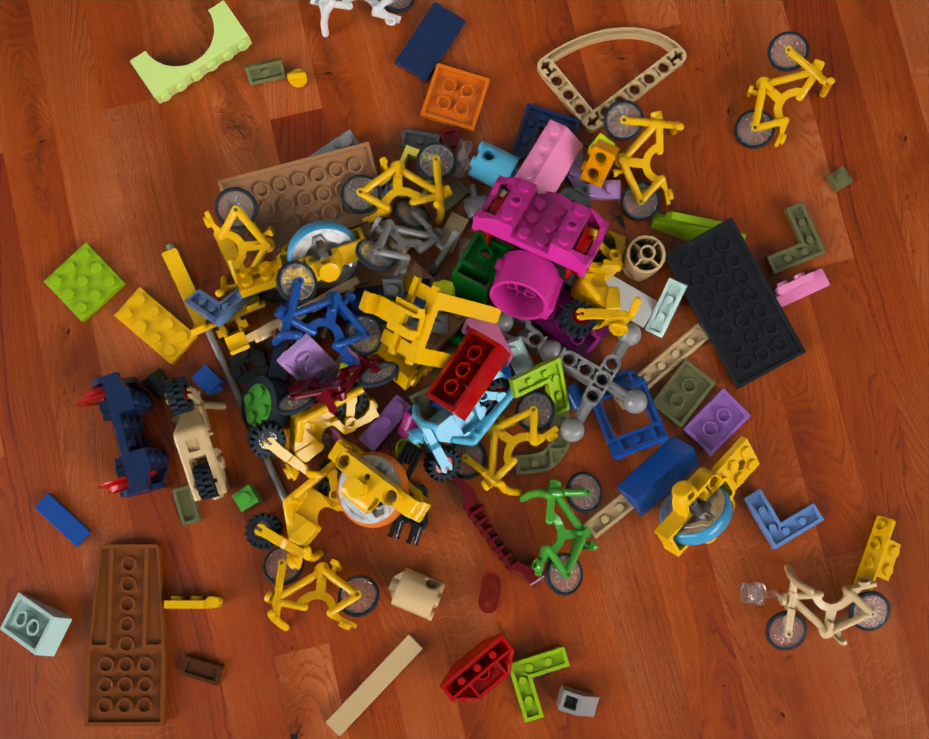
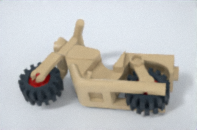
(193, 442)

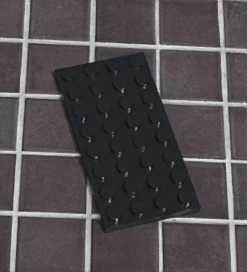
(734, 303)

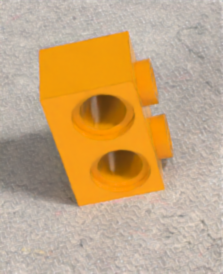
(600, 163)

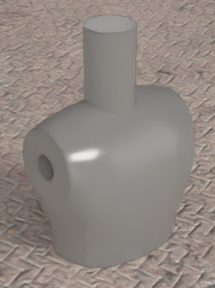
(474, 202)

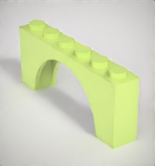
(168, 80)

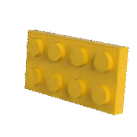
(156, 325)

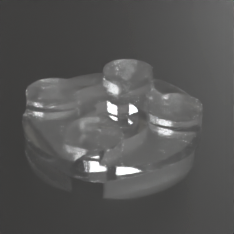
(463, 163)

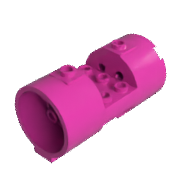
(525, 282)

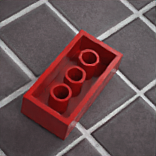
(468, 374)

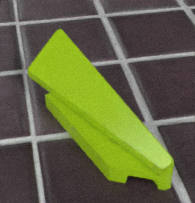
(683, 225)

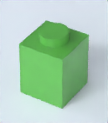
(247, 497)

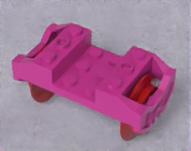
(540, 225)

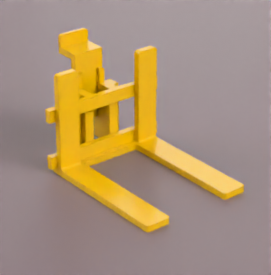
(397, 314)
(236, 339)

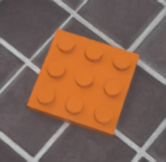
(455, 97)

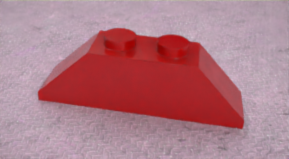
(479, 670)

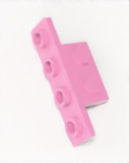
(801, 286)

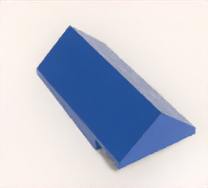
(658, 474)

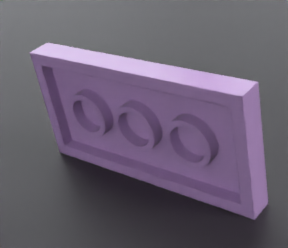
(308, 360)

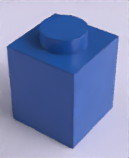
(209, 380)

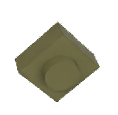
(839, 179)

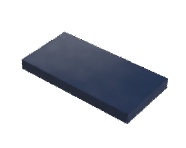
(430, 42)

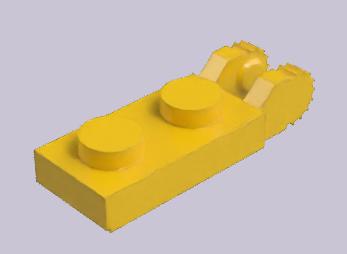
(195, 603)

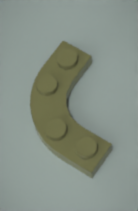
(547, 457)

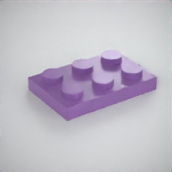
(716, 422)

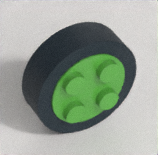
(261, 400)

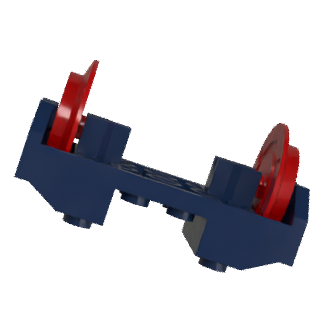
(123, 402)

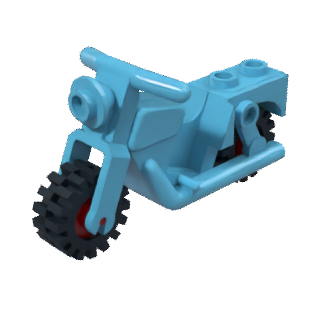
(446, 427)

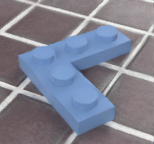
(217, 311)
(782, 531)

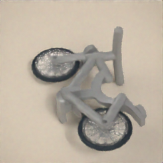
(381, 257)

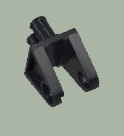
(416, 528)

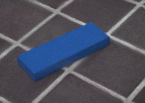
(63, 519)

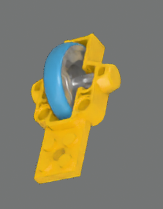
(319, 240)
(690, 523)

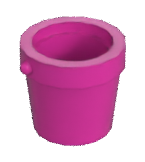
(407, 423)

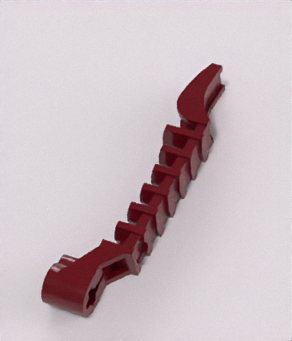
(469, 500)

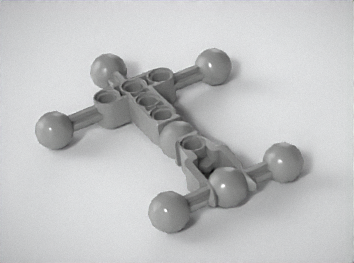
(573, 428)

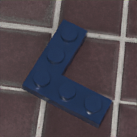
(533, 120)

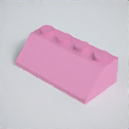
(550, 158)

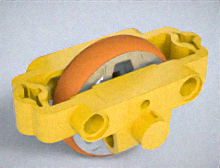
(375, 487)

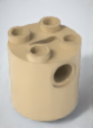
(643, 258)
(416, 592)

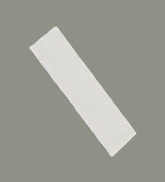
(627, 295)

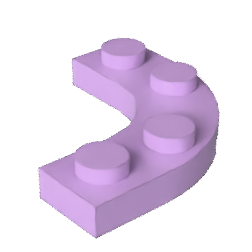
(609, 191)

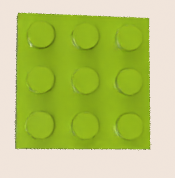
(85, 282)

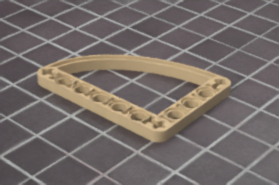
(601, 36)

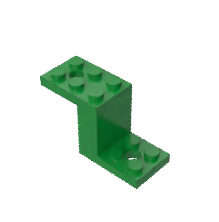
(475, 273)

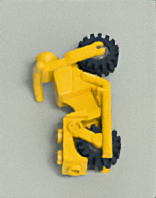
(307, 431)
(301, 518)

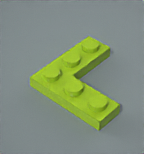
(545, 373)
(532, 666)

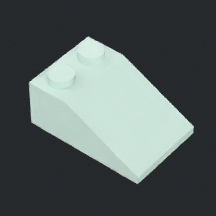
(35, 625)

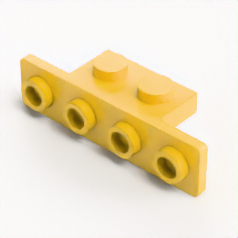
(879, 553)

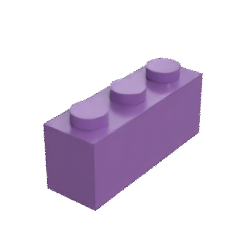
(385, 423)

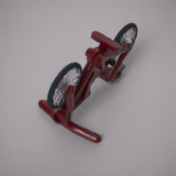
(304, 394)

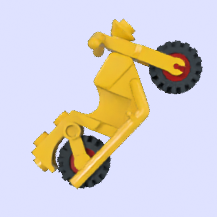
(595, 301)

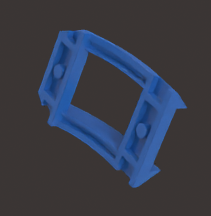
(636, 439)

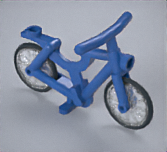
(298, 285)

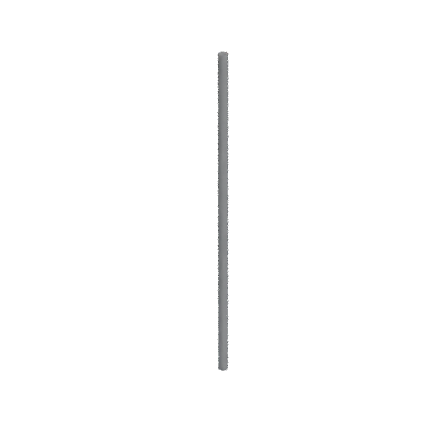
(238, 396)

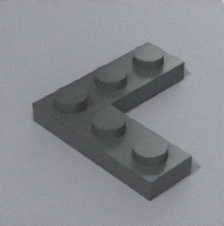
(395, 287)

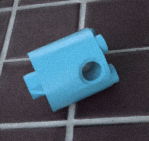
(491, 163)

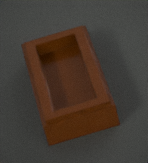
(202, 669)

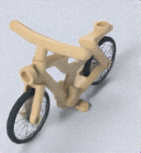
(788, 629)

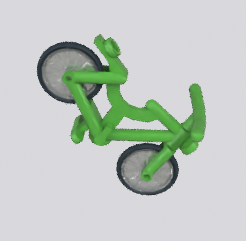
(584, 495)

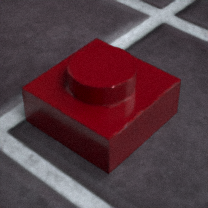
(450, 136)

